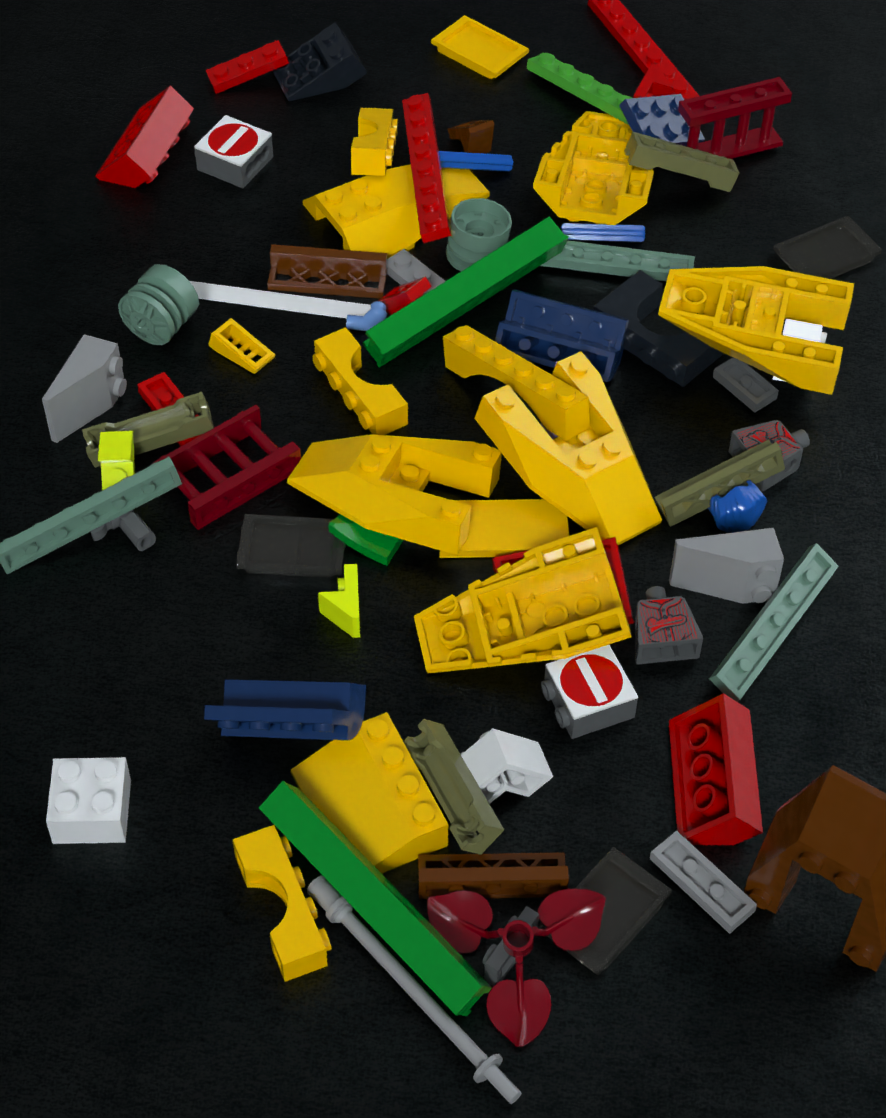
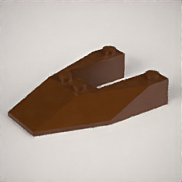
(835, 832)

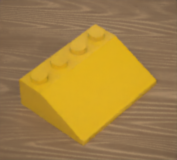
(375, 795)

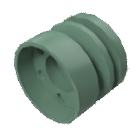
(476, 231)
(158, 304)

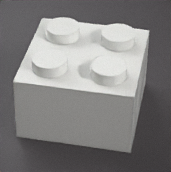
(88, 800)

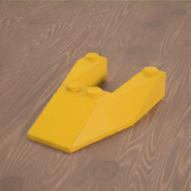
(745, 313)
(586, 477)
(383, 479)

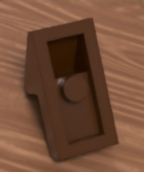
(474, 135)

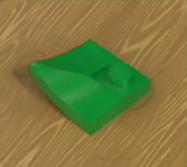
(367, 542)

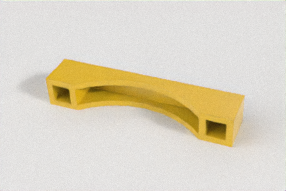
(555, 403)

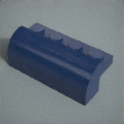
(554, 330)
(290, 709)

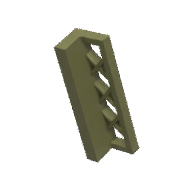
(697, 492)

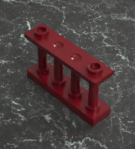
(731, 103)
(241, 487)

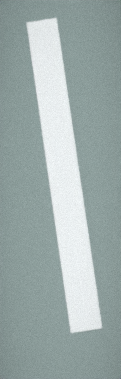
(279, 300)

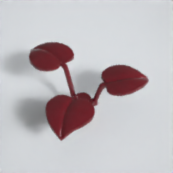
(517, 1006)

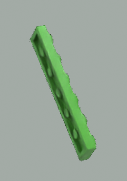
(578, 84)

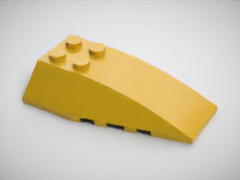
(591, 175)
(382, 210)
(531, 611)

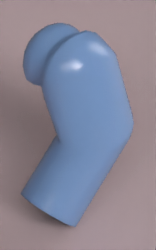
(371, 318)

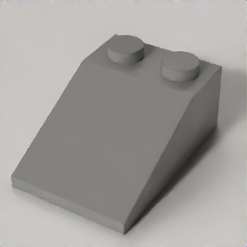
(84, 387)
(729, 565)

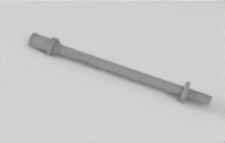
(340, 911)

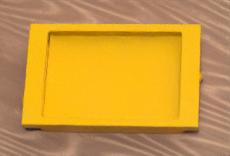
(479, 47)

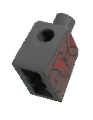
(790, 444)
(665, 629)

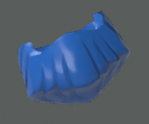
(738, 508)

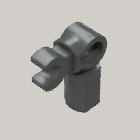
(132, 526)

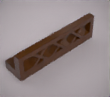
(329, 267)
(493, 881)

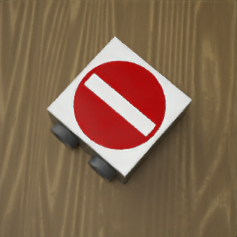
(234, 151)
(589, 691)

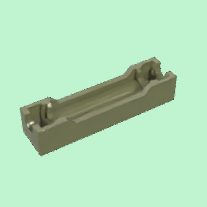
(653, 152)
(157, 427)
(454, 787)

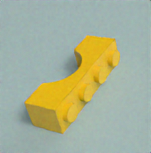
(375, 142)
(377, 406)
(266, 865)

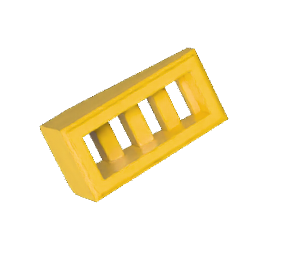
(231, 329)

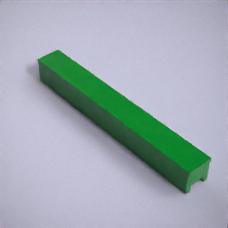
(464, 291)
(375, 899)

